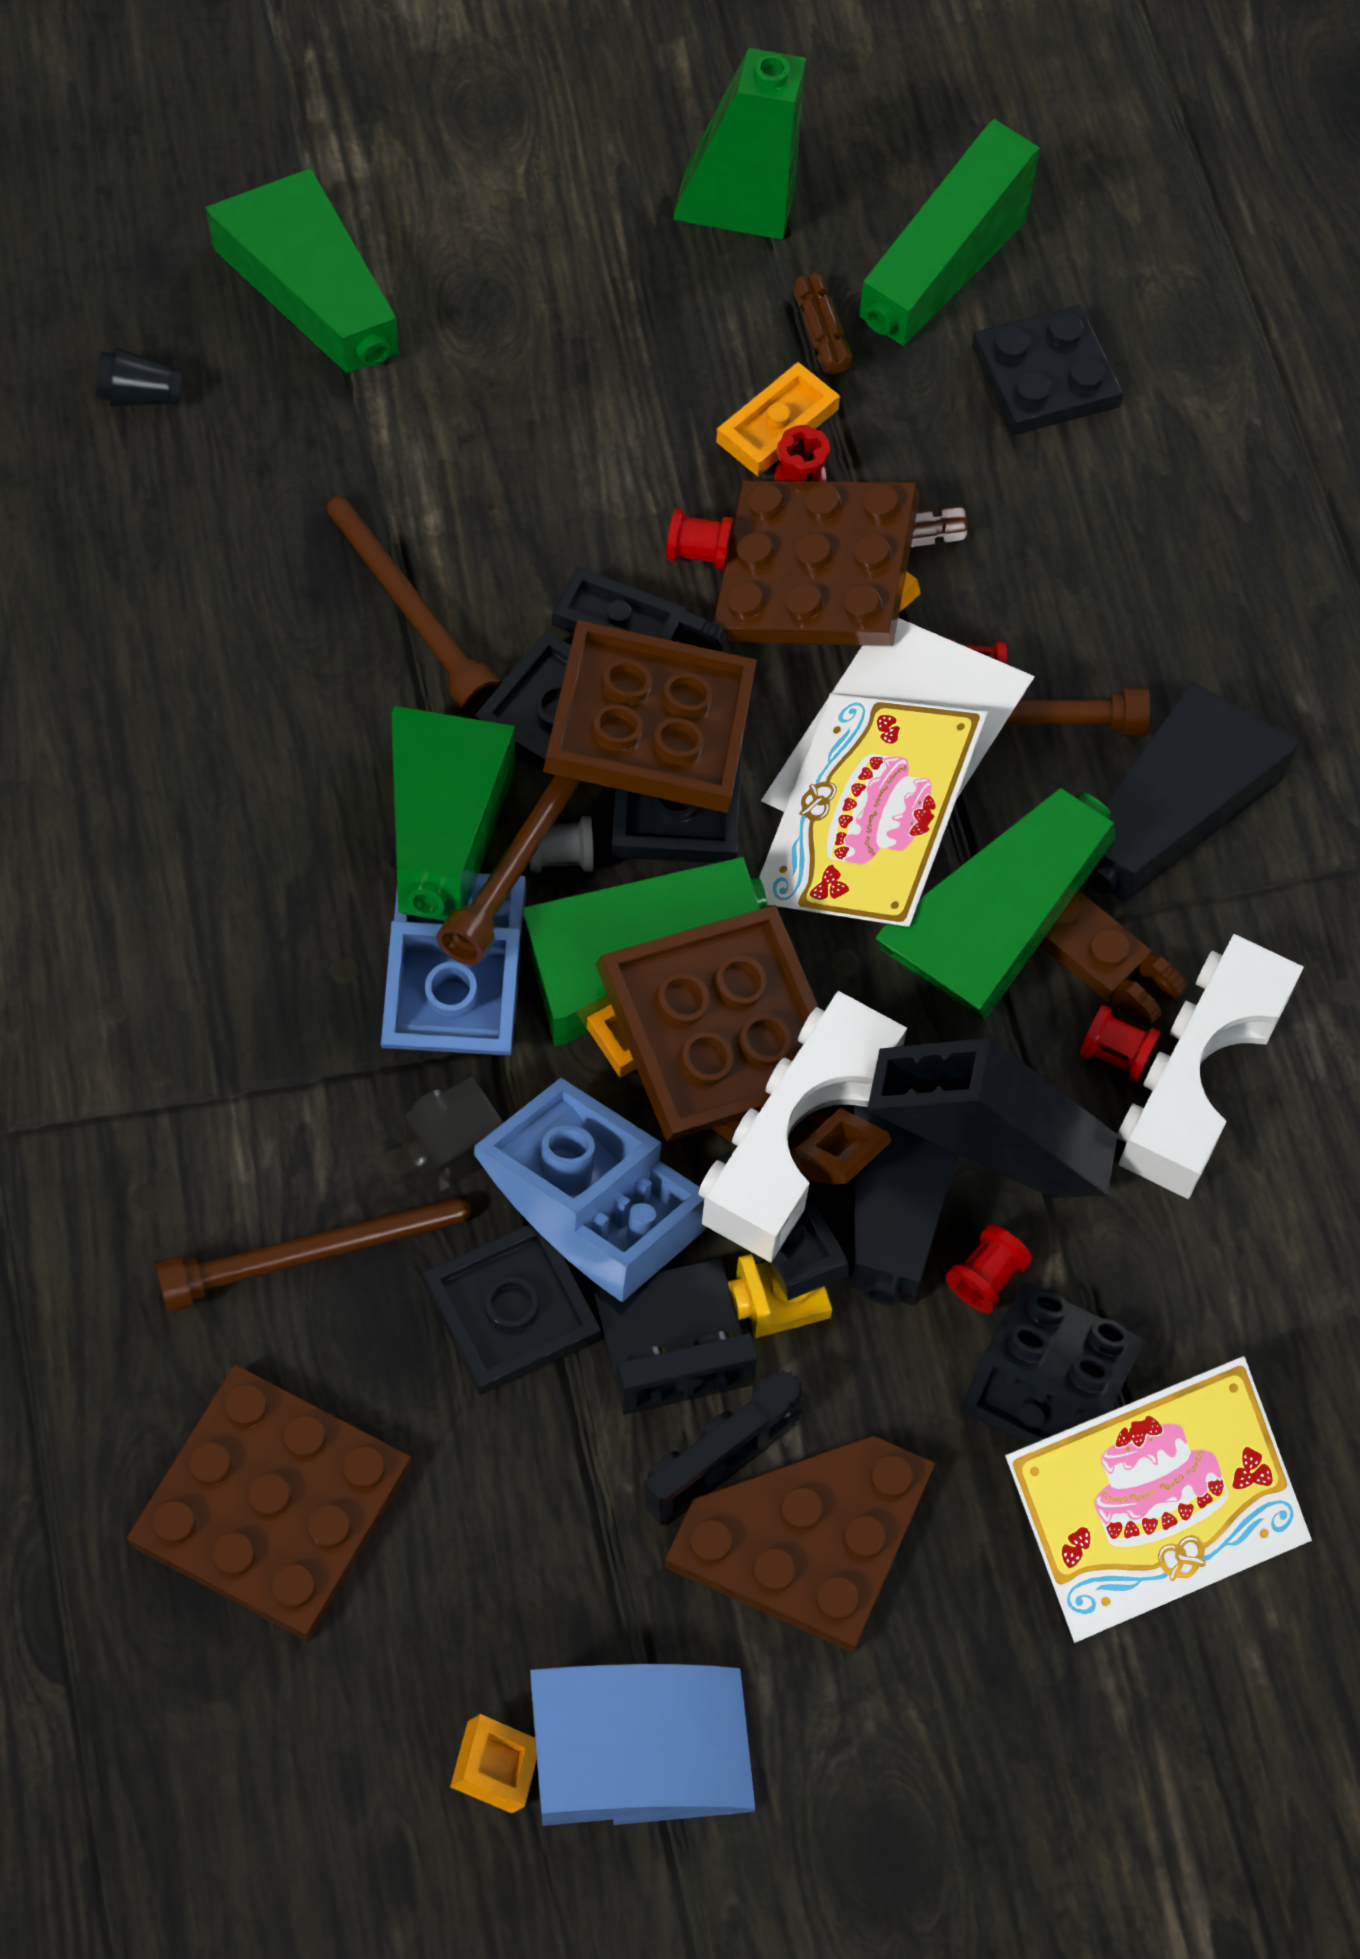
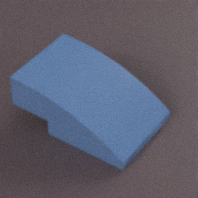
(450, 1004)
(593, 1187)
(640, 1743)

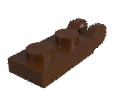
(1109, 957)

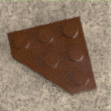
(807, 1536)

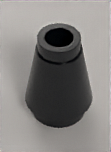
(136, 380)

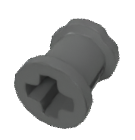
(566, 846)

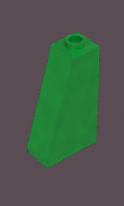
(749, 152)
(952, 234)
(307, 267)
(446, 804)
(1000, 904)
(573, 932)

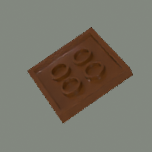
(817, 562)
(651, 716)
(709, 1016)
(270, 1502)

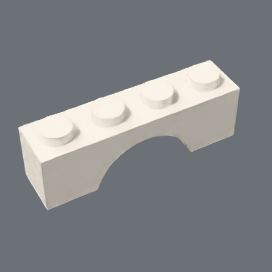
(1178, 1125)
(760, 1188)

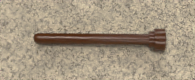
(469, 680)
(1122, 712)
(469, 931)
(187, 1280)

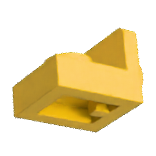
(766, 1306)

